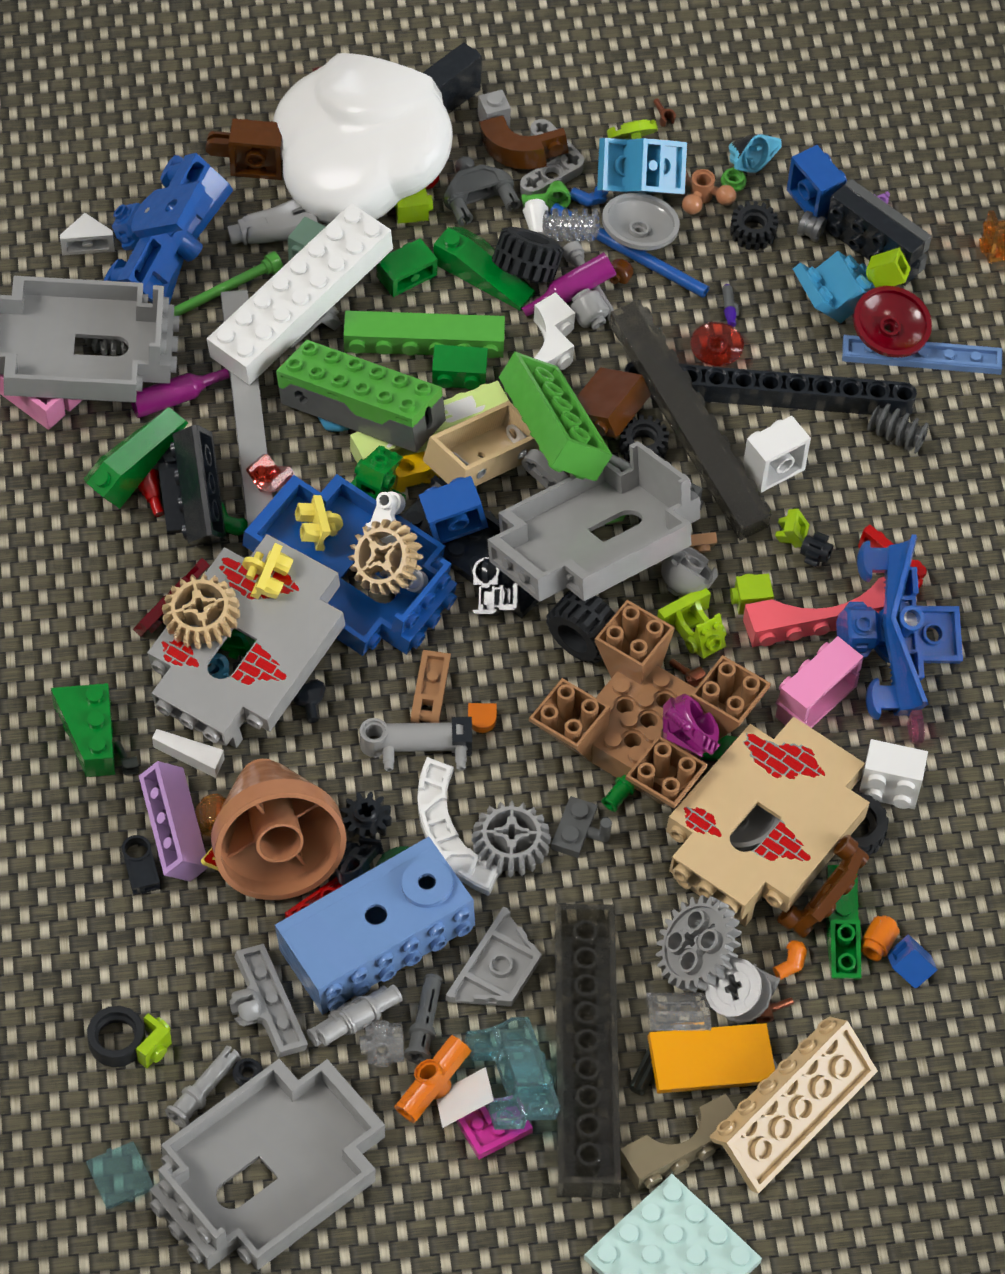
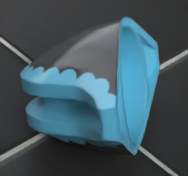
(753, 152)

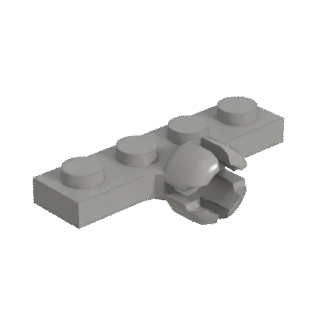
(266, 1002)

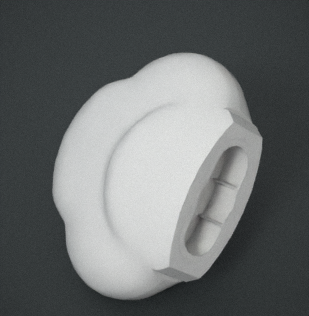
(361, 135)

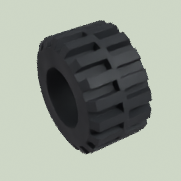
(527, 254)
(577, 624)

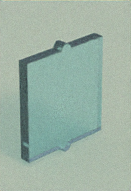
(119, 1175)

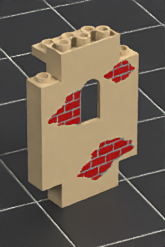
(794, 778)

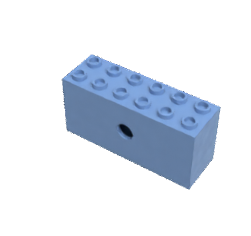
(376, 925)

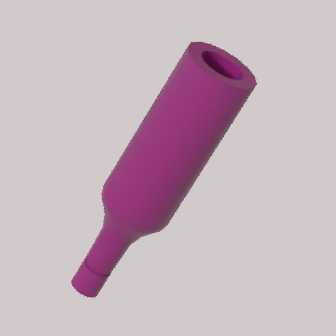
(581, 278)
(179, 390)

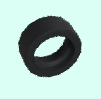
(110, 1015)

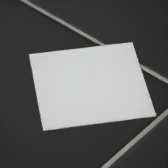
(465, 1097)

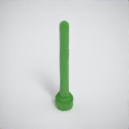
(270, 264)

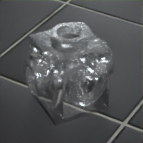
(383, 1043)

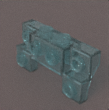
(521, 1070)

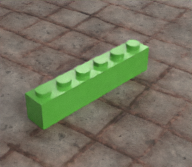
(419, 332)

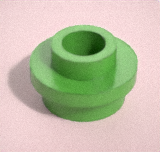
(734, 178)

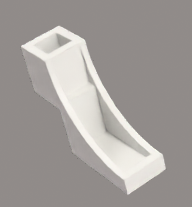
(555, 322)

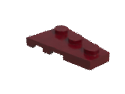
(152, 620)

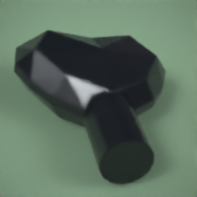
(309, 697)

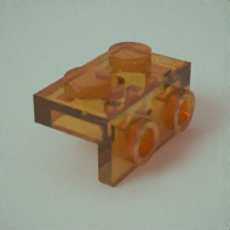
(993, 238)

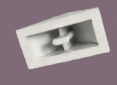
(86, 237)

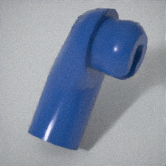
(588, 199)

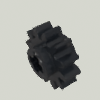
(355, 816)

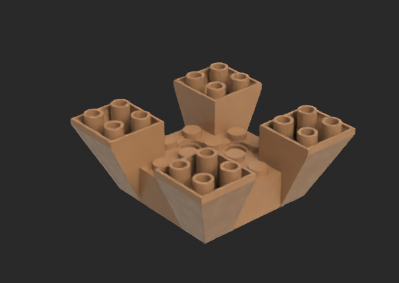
(612, 725)

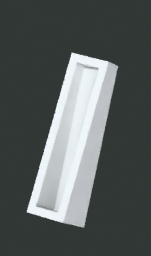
(196, 754)

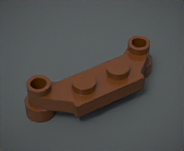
(825, 900)

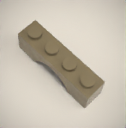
(650, 1161)

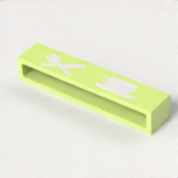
(457, 410)

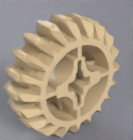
(369, 565)
(179, 613)

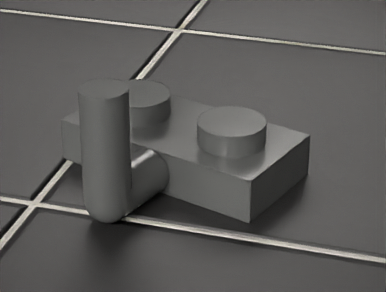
(576, 827)

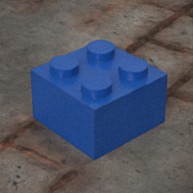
(814, 180)
(453, 510)

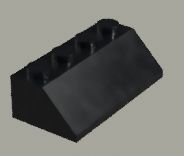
(198, 486)

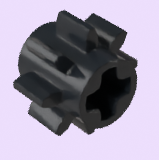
(816, 549)

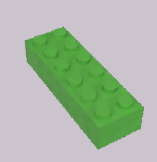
(555, 417)

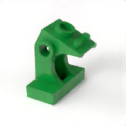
(377, 472)

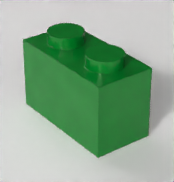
(407, 267)
(459, 366)

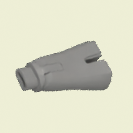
(269, 224)

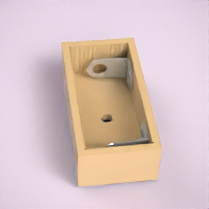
(494, 434)

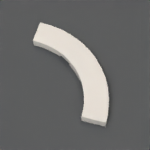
(439, 827)

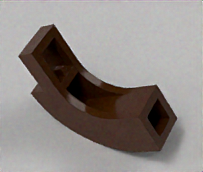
(520, 150)

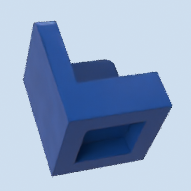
(911, 961)

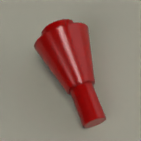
(151, 491)

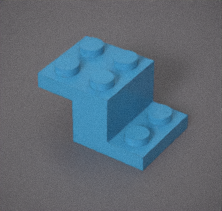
(642, 166)
(835, 285)

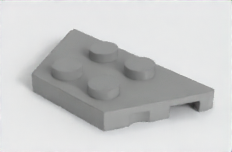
(497, 966)

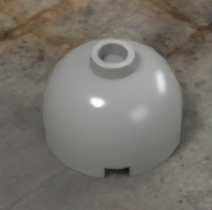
(687, 572)

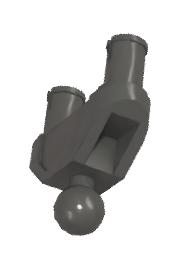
(476, 184)

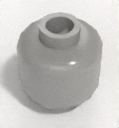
(590, 309)

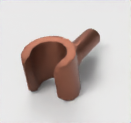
(665, 113)
(693, 676)
(767, 1015)

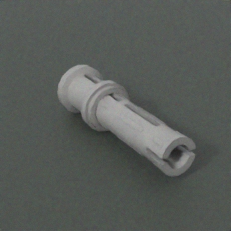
(195, 1096)

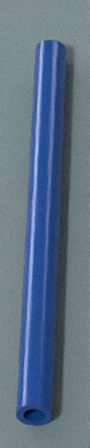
(649, 261)

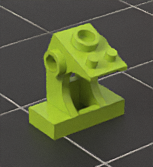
(689, 613)

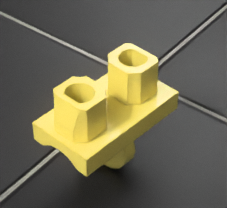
(320, 524)
(275, 562)

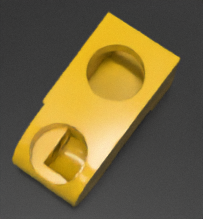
(412, 471)

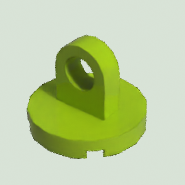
(633, 130)

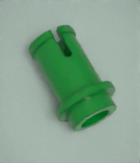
(618, 793)

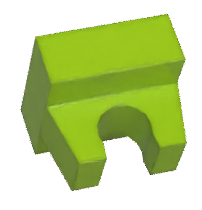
(794, 527)

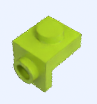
(156, 1044)

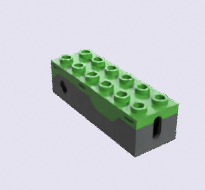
(361, 395)

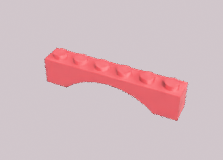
(777, 622)

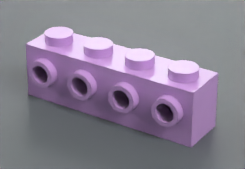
(173, 821)

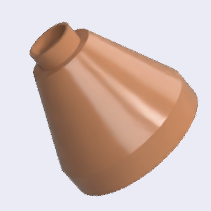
(277, 833)

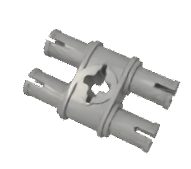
(354, 1015)

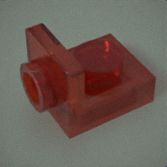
(268, 475)

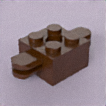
(252, 148)

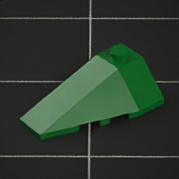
(471, 260)
(129, 462)

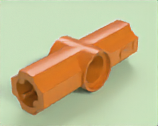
(432, 1079)

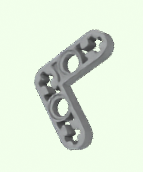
(557, 164)

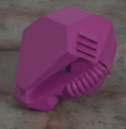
(689, 727)

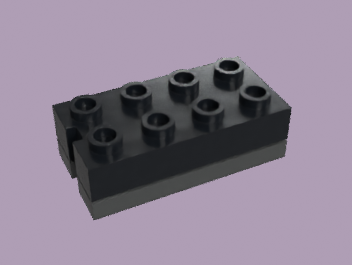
(875, 227)

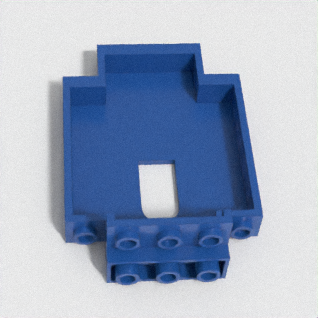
(366, 621)

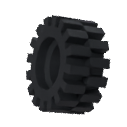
(755, 214)
(645, 428)

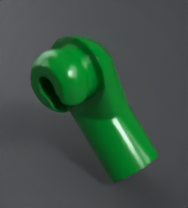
(234, 525)

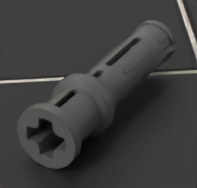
(422, 1030)

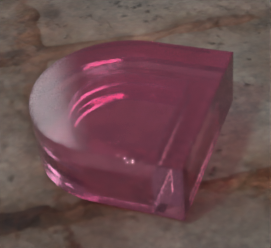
(916, 727)

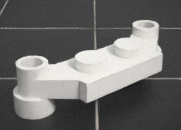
(388, 511)

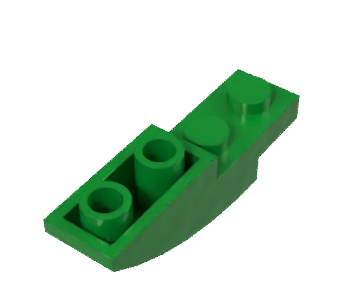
(844, 935)

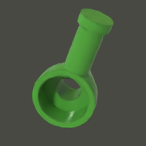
(556, 193)

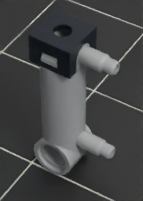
(417, 737)

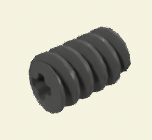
(898, 428)

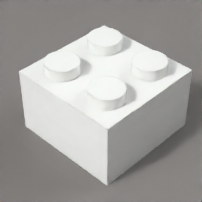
(776, 453)
(893, 774)

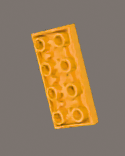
(711, 1058)

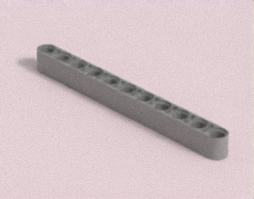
(248, 420)

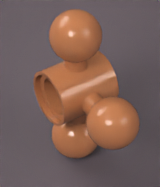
(702, 191)

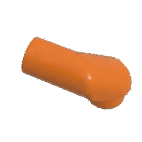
(795, 960)

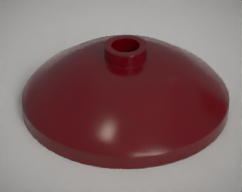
(892, 310)

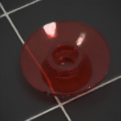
(717, 344)

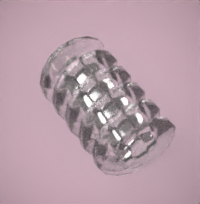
(571, 227)

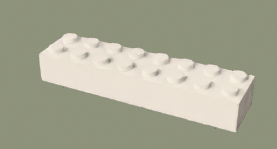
(300, 293)

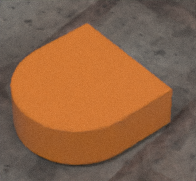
(483, 716)

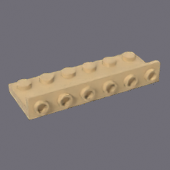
(795, 1102)

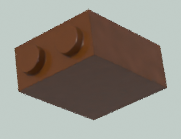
(613, 399)

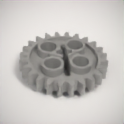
(698, 943)

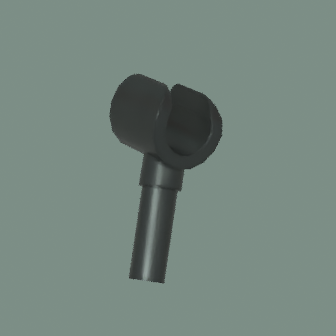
(129, 764)

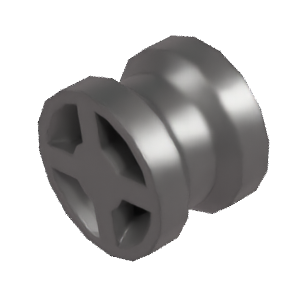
(811, 226)

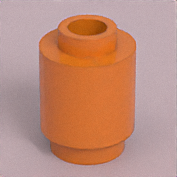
(879, 937)

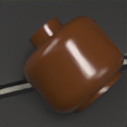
(623, 271)

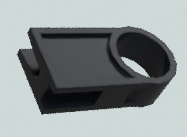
(141, 870)

